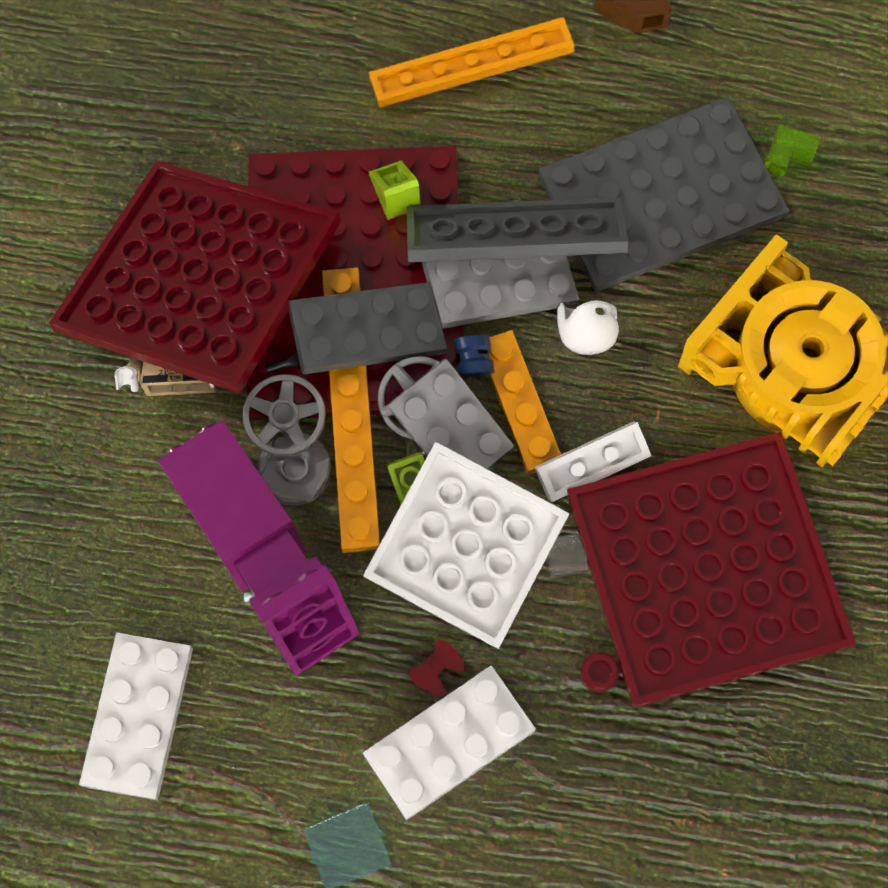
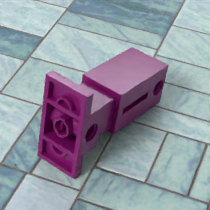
(260, 546)

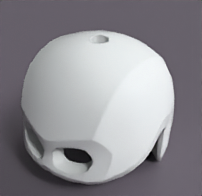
(587, 331)

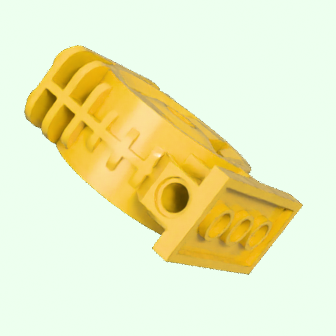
(817, 318)

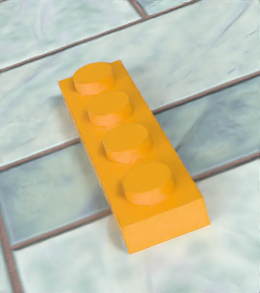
(521, 403)

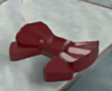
(426, 675)

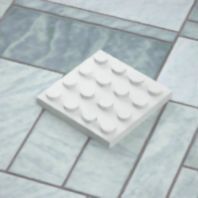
(466, 545)

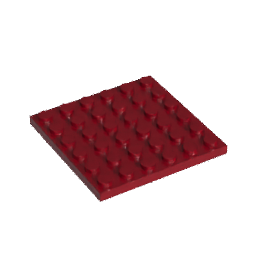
(196, 275)
(709, 569)

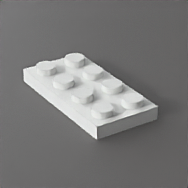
(136, 716)
(449, 742)

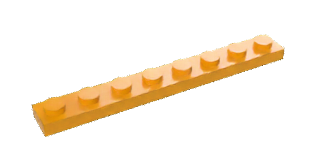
(352, 439)

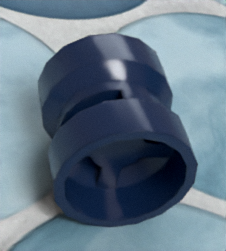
(474, 356)

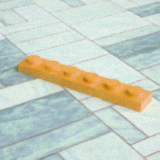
(471, 62)

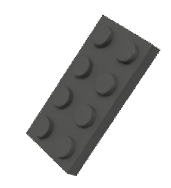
(366, 327)

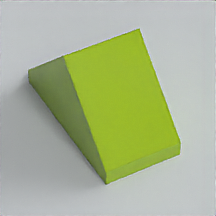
(395, 188)

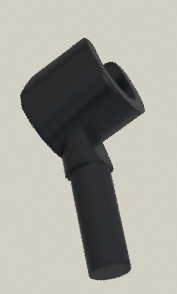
(291, 361)

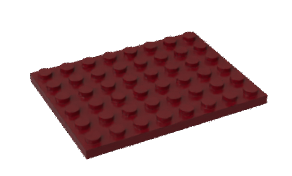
(362, 241)

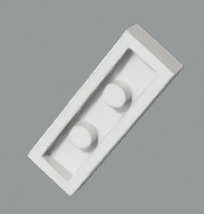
(593, 460)

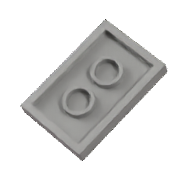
(447, 412)

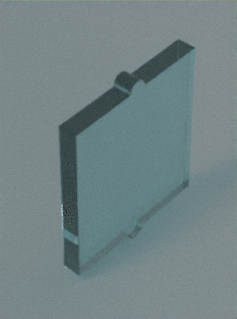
(347, 846)

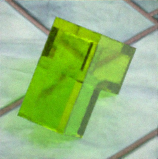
(790, 145)

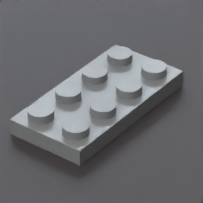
(499, 287)

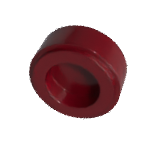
(599, 672)

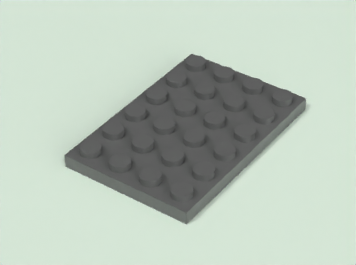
(678, 186)

